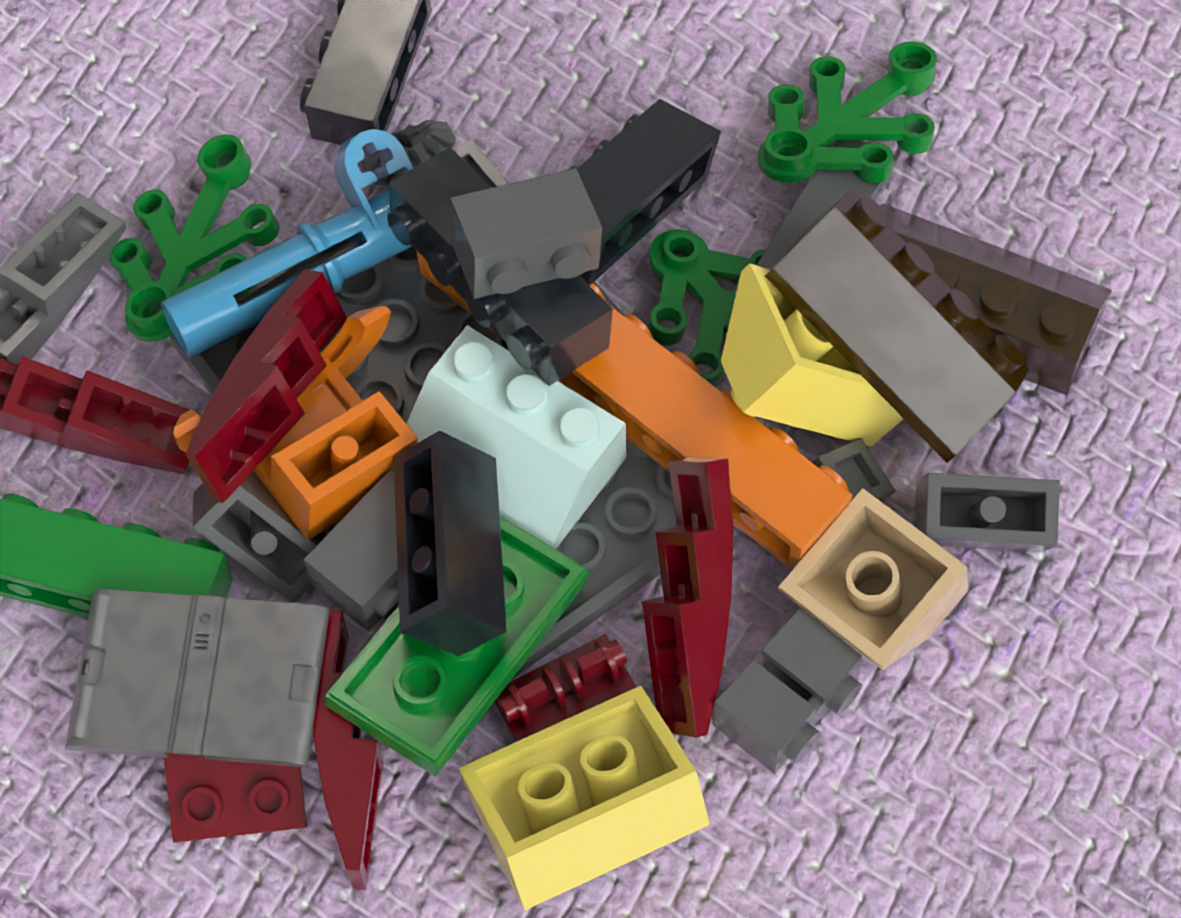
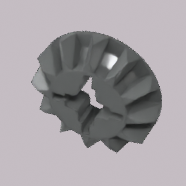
(419, 143)

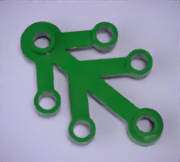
(796, 154)
(226, 168)
(697, 274)

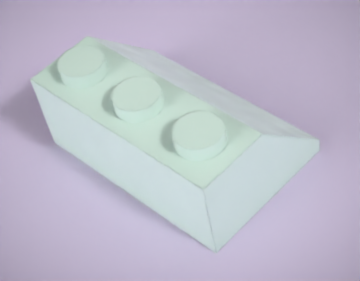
(546, 439)

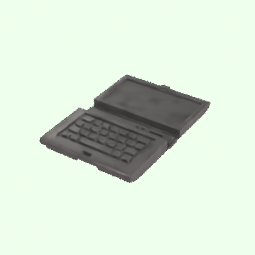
(198, 677)

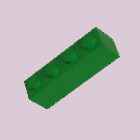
(69, 554)

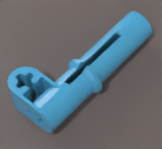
(208, 310)

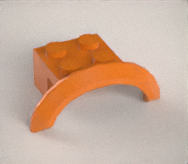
(338, 443)

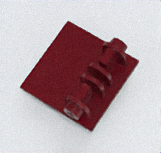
(565, 687)
(231, 797)

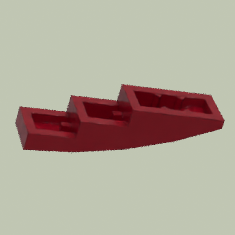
(261, 387)
(90, 415)
(691, 619)
(347, 764)

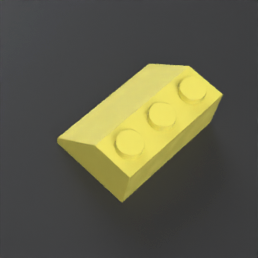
(792, 373)
(585, 796)

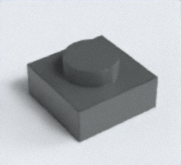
(858, 469)

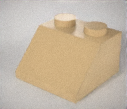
(877, 581)

